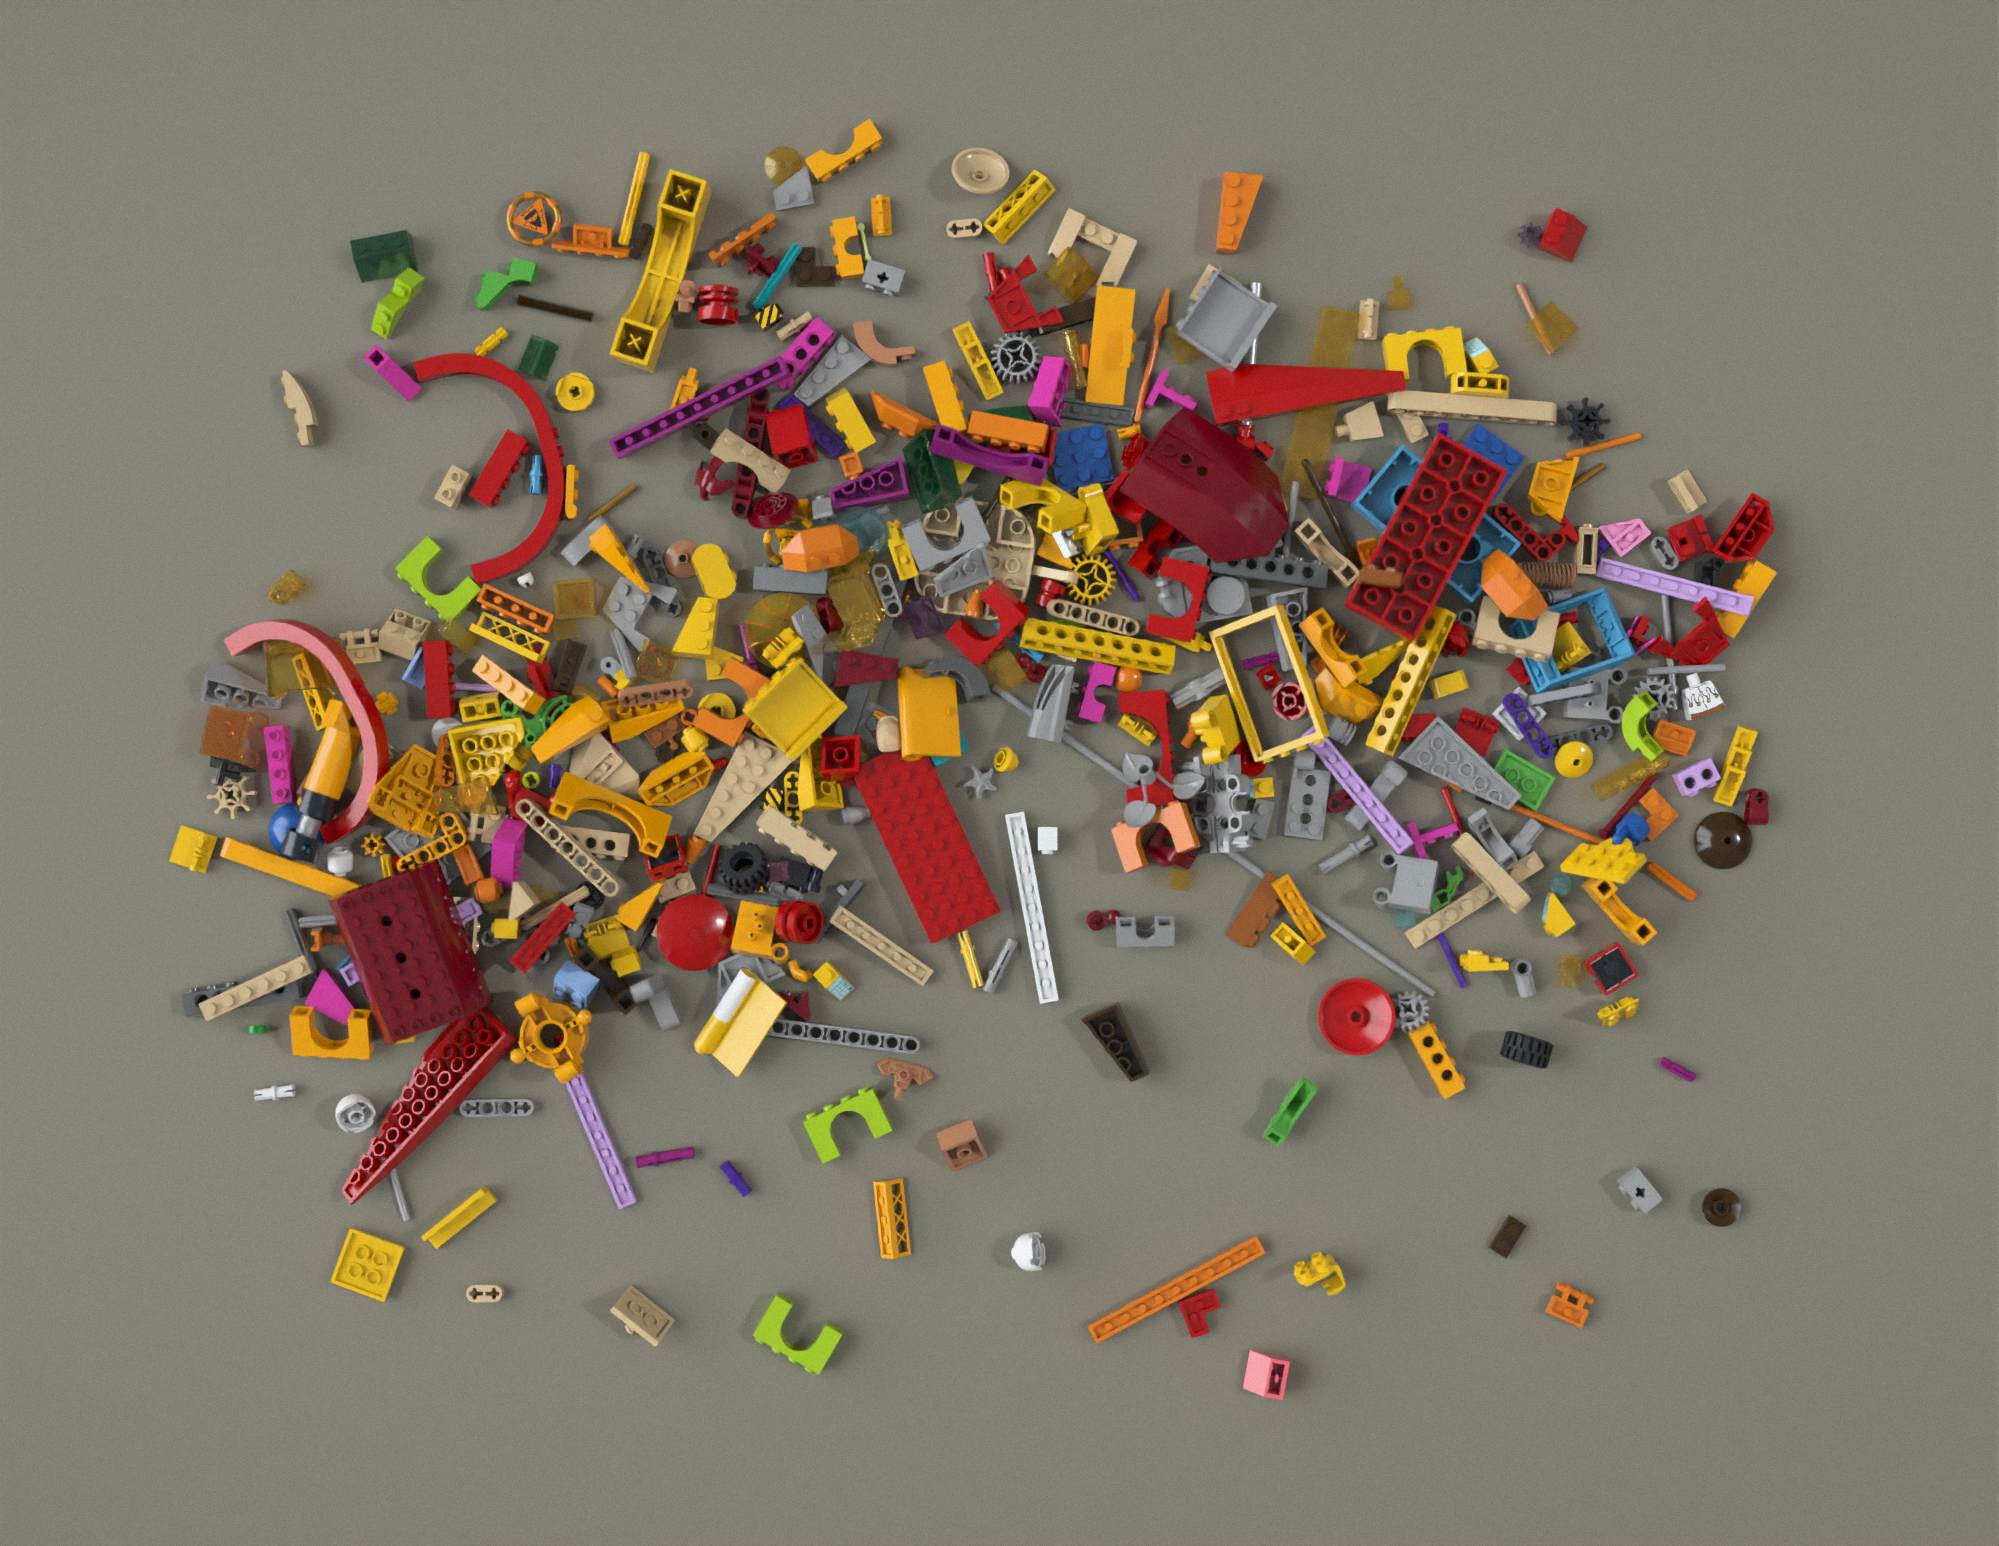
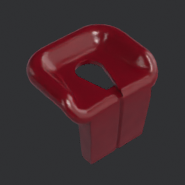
(1165, 855)

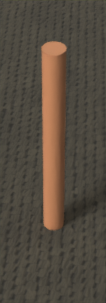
(1528, 304)

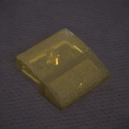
(1551, 327)

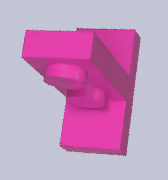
(1169, 394)
(1428, 837)

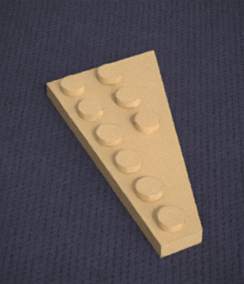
(746, 776)

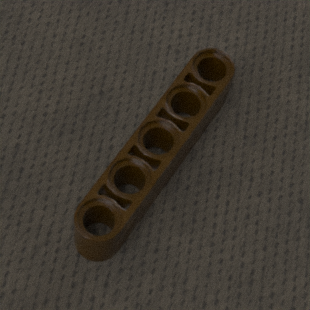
(1072, 315)

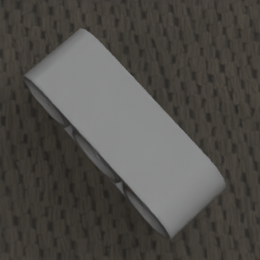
(579, 548)
(880, 584)

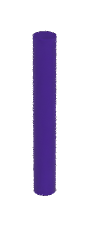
(1121, 575)
(1452, 960)

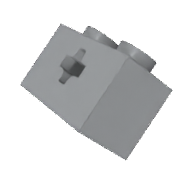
(876, 270)
(1647, 1198)

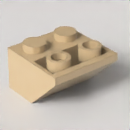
(403, 634)

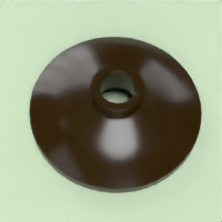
(1730, 1207)

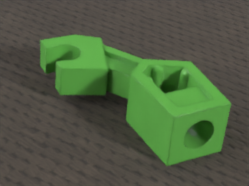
(1452, 883)

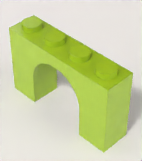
(414, 570)
(864, 1103)
(811, 1356)

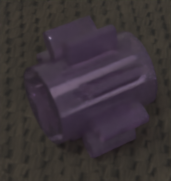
(1526, 230)

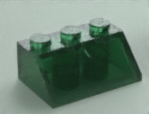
(384, 255)

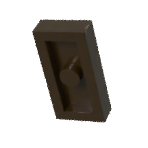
(1507, 1236)

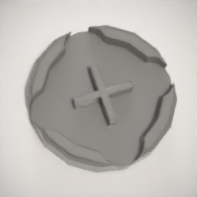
(1225, 595)

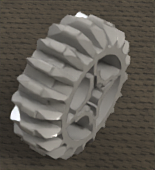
(1023, 361)

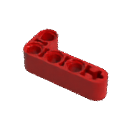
(1524, 529)

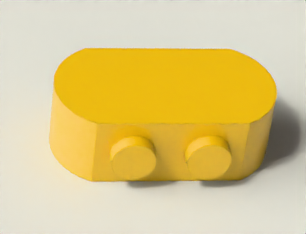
(1480, 384)
(713, 572)

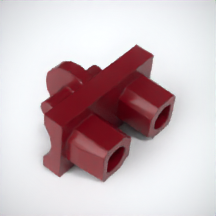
(757, 263)

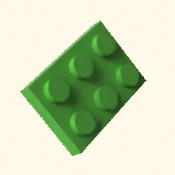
(1524, 778)

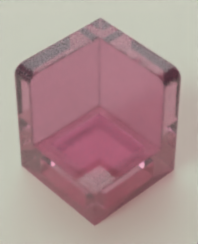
(779, 871)

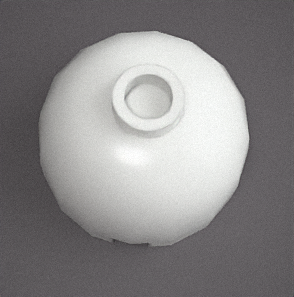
(355, 1113)
(1029, 1252)

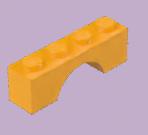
(825, 165)
(1319, 631)
(508, 685)

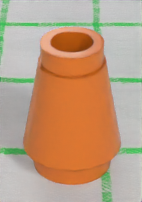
(975, 605)
(694, 848)

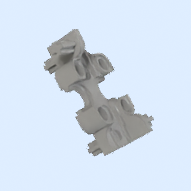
(1220, 838)

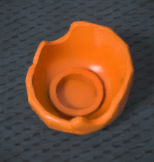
(1128, 679)

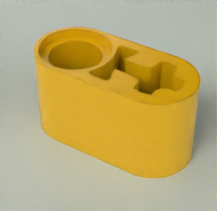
(1448, 684)

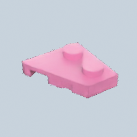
(1624, 535)

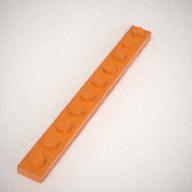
(1176, 1289)

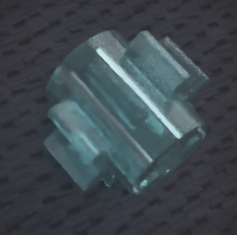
(1560, 884)

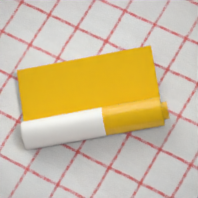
(740, 1022)

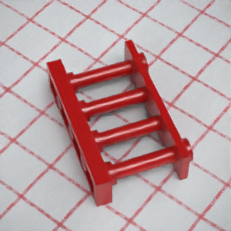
(542, 937)

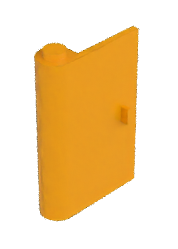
(927, 715)

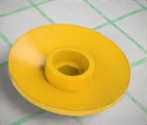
(1568, 753)

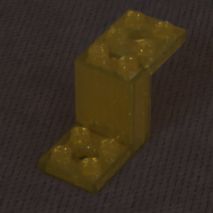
(856, 602)

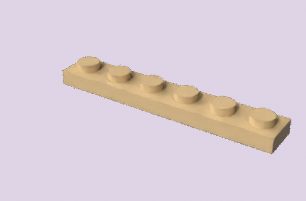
(881, 945)
(256, 988)

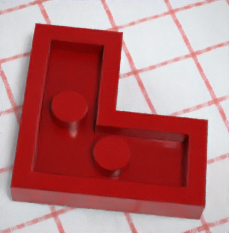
(1195, 1307)

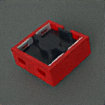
(669, 861)
(1610, 968)

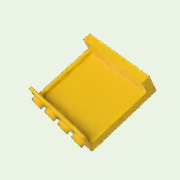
(794, 708)

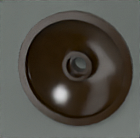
(1710, 840)

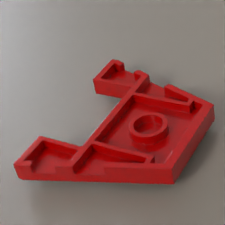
(1013, 305)
(1700, 644)

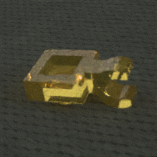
(1398, 298)

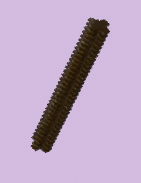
(557, 309)

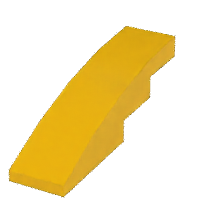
(977, 360)
(1735, 765)

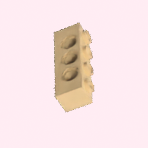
(622, 841)

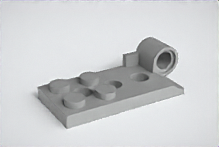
(1302, 766)

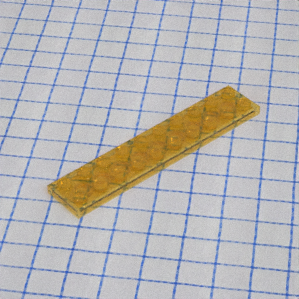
(1315, 426)

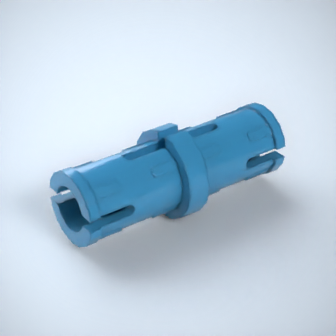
(536, 475)

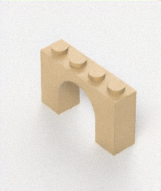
(1490, 636)

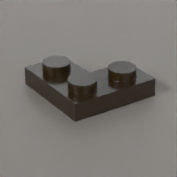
(811, 275)

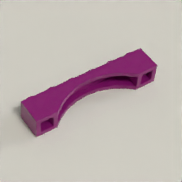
(1024, 467)

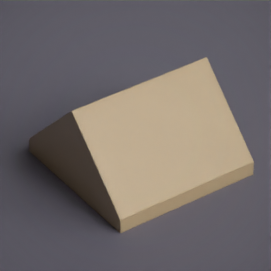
(522, 900)

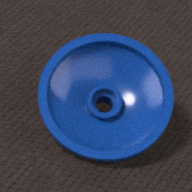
(284, 820)

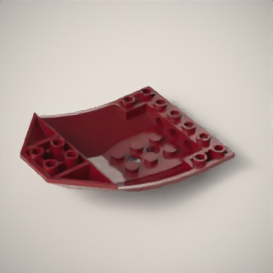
(1229, 511)

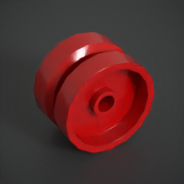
(799, 922)

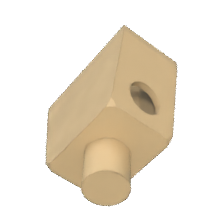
(1361, 424)

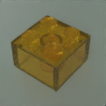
(575, 599)

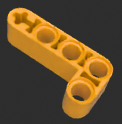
(432, 849)

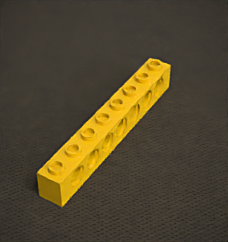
(1105, 653)
(1413, 688)

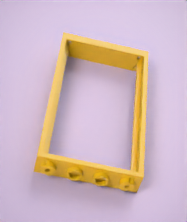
(1301, 673)

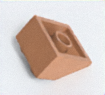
(961, 1145)

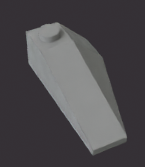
(229, 686)

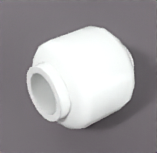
(340, 861)

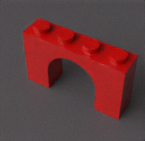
(1194, 578)
(1010, 614)

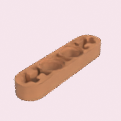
(654, 690)

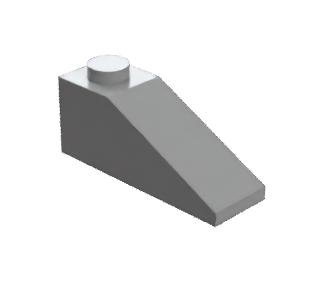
(823, 510)

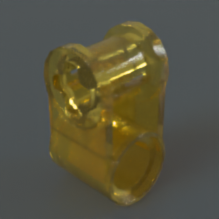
(288, 587)

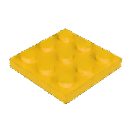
(367, 1264)

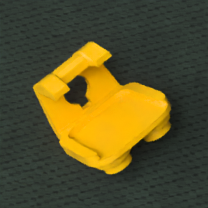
(1319, 1268)

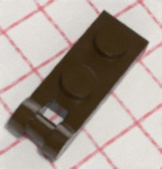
(569, 666)

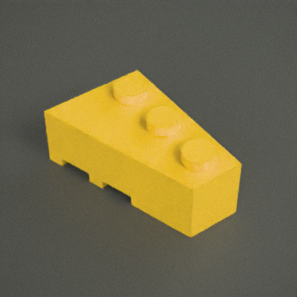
(849, 420)

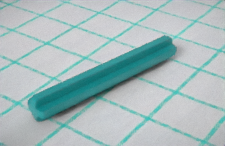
(777, 276)

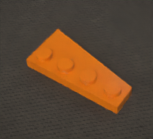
(743, 239)

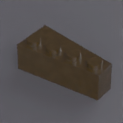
(1116, 1037)

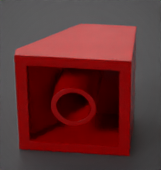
(1562, 235)
(840, 757)

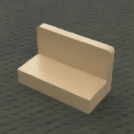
(1687, 491)

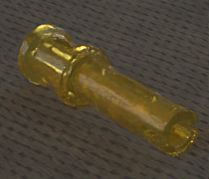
(1072, 349)

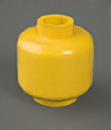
(695, 739)

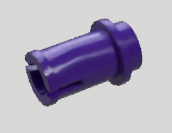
(554, 775)

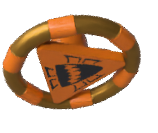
(533, 218)

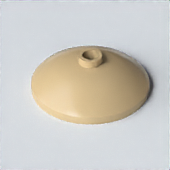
(980, 170)

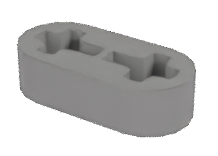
(1667, 550)

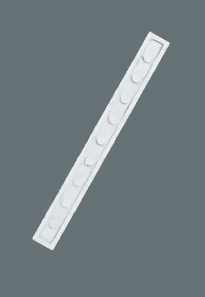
(1031, 907)

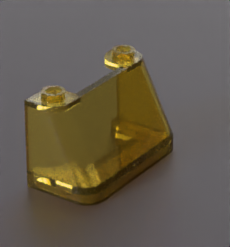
(295, 668)

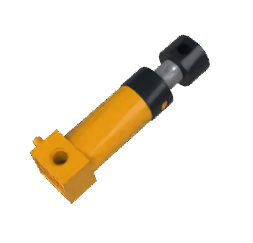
(324, 782)

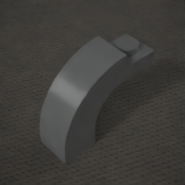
(962, 671)

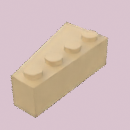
(796, 837)

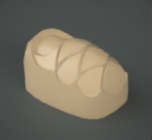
(888, 734)

